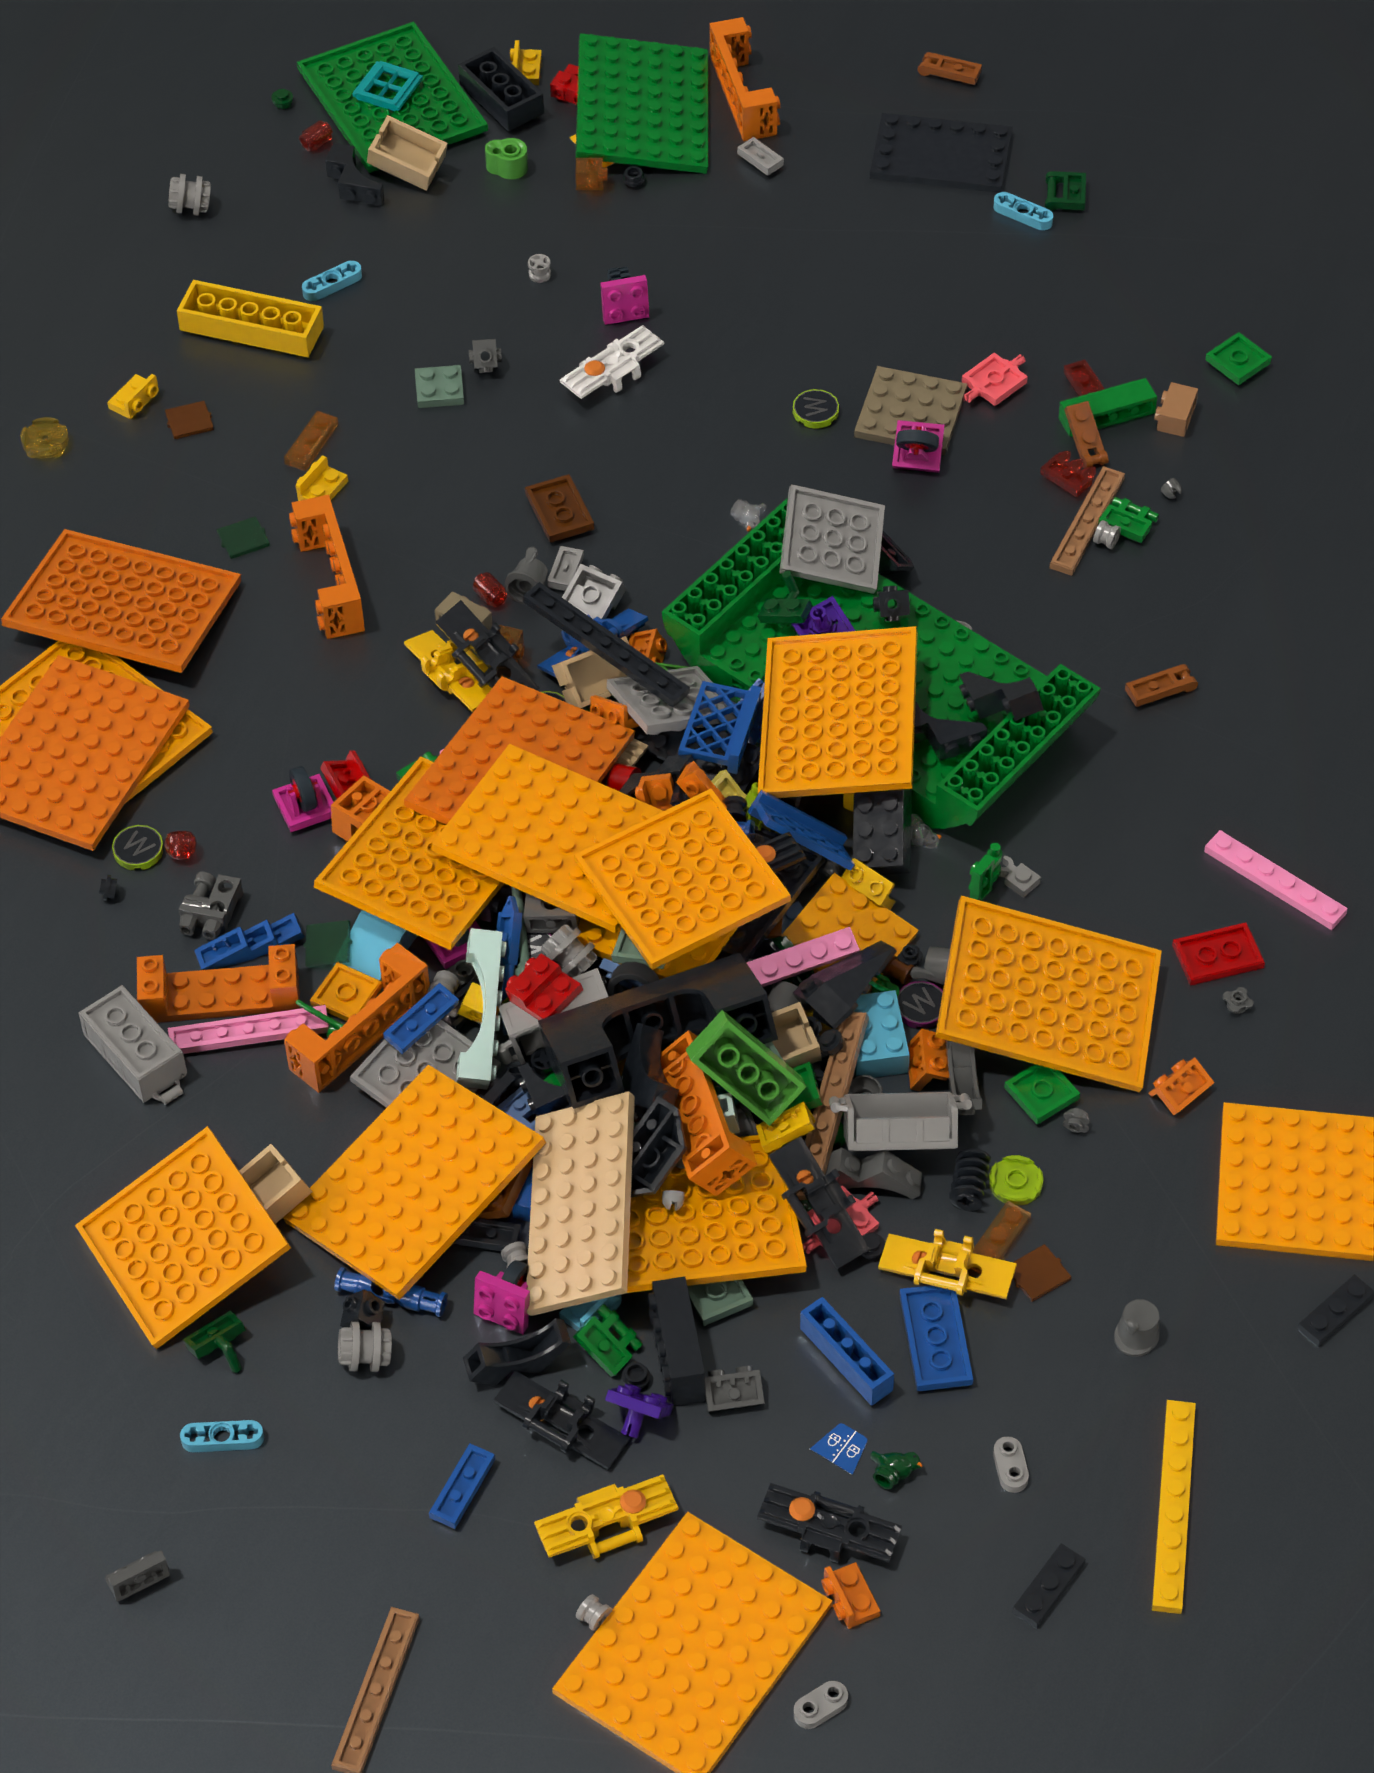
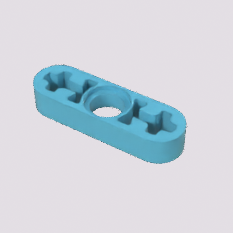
(1009, 204)
(318, 288)
(243, 1428)

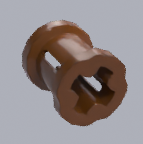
(898, 971)

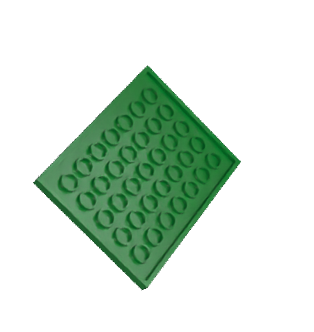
(642, 103)
(434, 107)

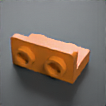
(649, 644)
(612, 711)
(694, 781)
(656, 790)
(926, 1059)
(1183, 1085)
(851, 1595)

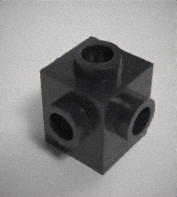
(900, 607)
(362, 1308)

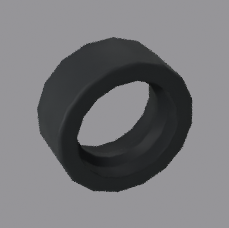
(630, 970)

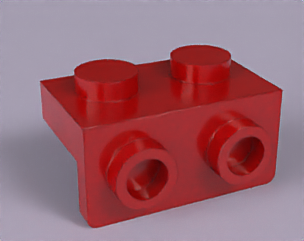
(343, 773)

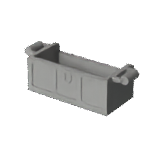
(525, 1027)
(134, 1045)
(900, 1120)

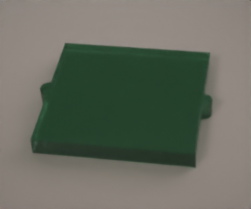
(243, 537)
(327, 943)

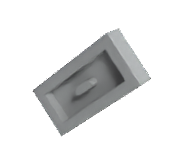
(760, 156)
(565, 567)

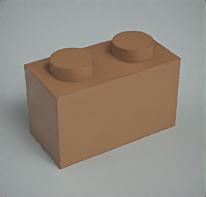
(1176, 409)

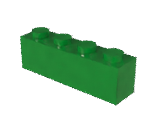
(1115, 404)

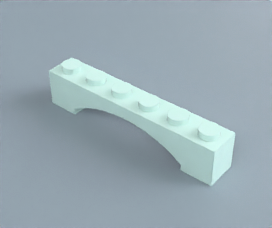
(484, 954)

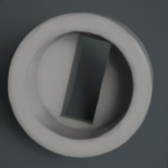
(673, 1197)

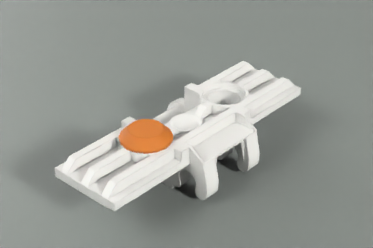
(612, 363)

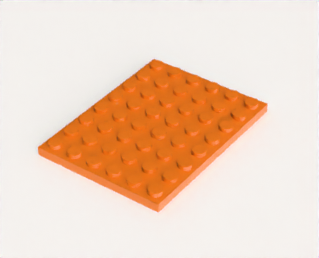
(122, 600)
(528, 721)
(81, 750)

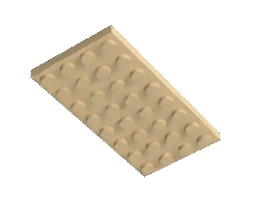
(581, 1205)

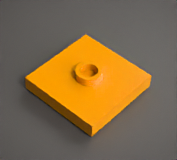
(345, 991)

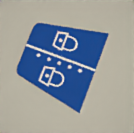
(842, 1447)

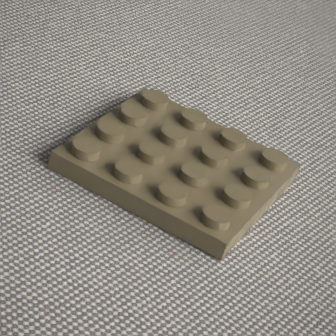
(908, 397)

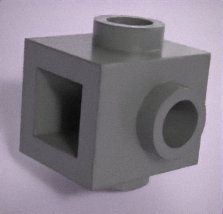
(475, 355)

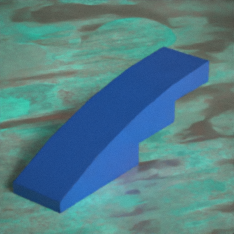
(245, 945)

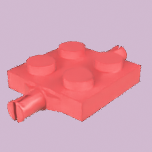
(994, 379)
(859, 1214)

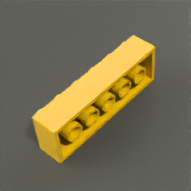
(250, 318)

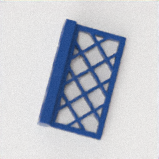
(739, 734)
(803, 827)

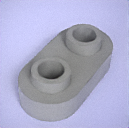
(1010, 1462)
(822, 1703)

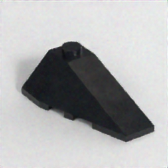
(833, 991)

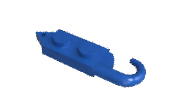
(510, 925)

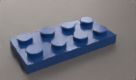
(935, 1338)

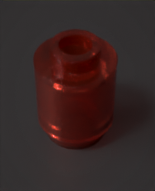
(316, 135)
(490, 589)

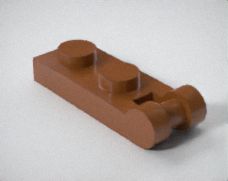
(950, 68)
(1086, 434)
(1161, 685)

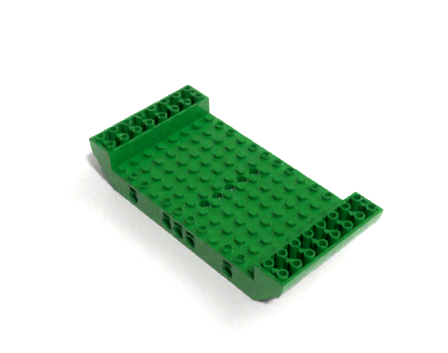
(722, 635)

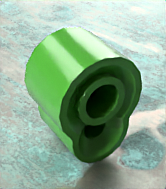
(507, 158)

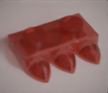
(1068, 474)

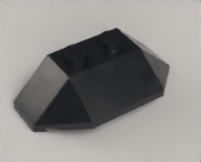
(892, 558)
(656, 1147)

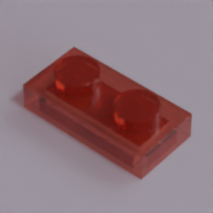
(1082, 378)

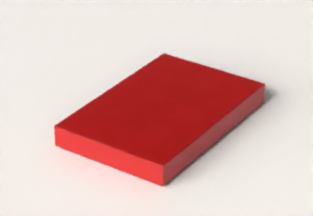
(1218, 953)

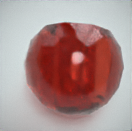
(180, 844)

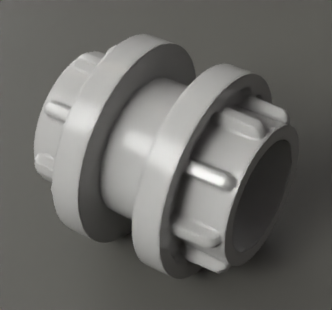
(189, 194)
(569, 951)
(364, 1346)

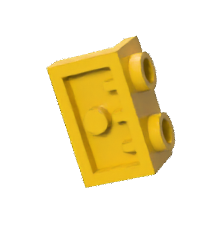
(527, 62)
(134, 395)
(320, 481)
(870, 884)
(787, 1127)

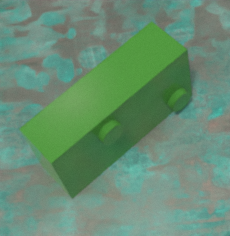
(745, 1067)

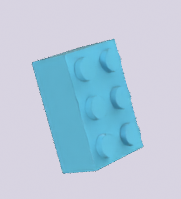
(884, 1043)

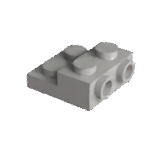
(594, 591)

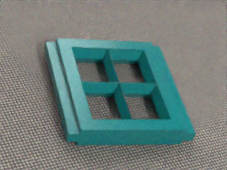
(404, 92)

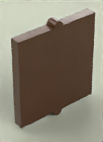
(189, 419)
(1039, 1273)

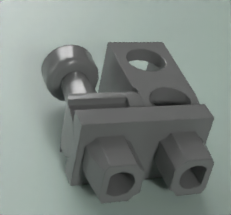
(210, 913)

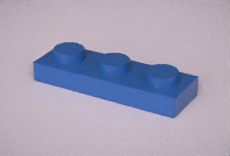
(420, 1018)
(462, 1486)

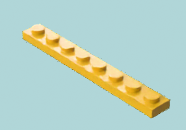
(1173, 1507)

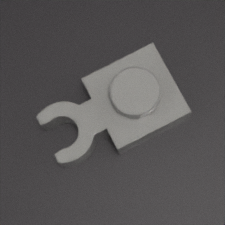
(1019, 878)

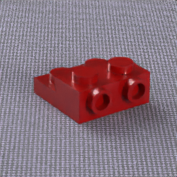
(565, 84)
(542, 988)

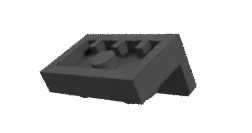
(733, 1389)
(137, 1575)

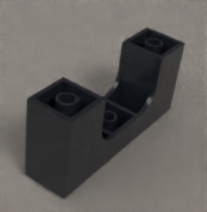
(595, 1037)

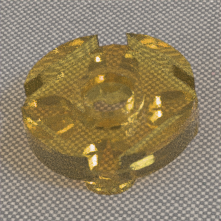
(33, 440)

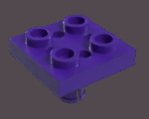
(822, 619)
(638, 1405)

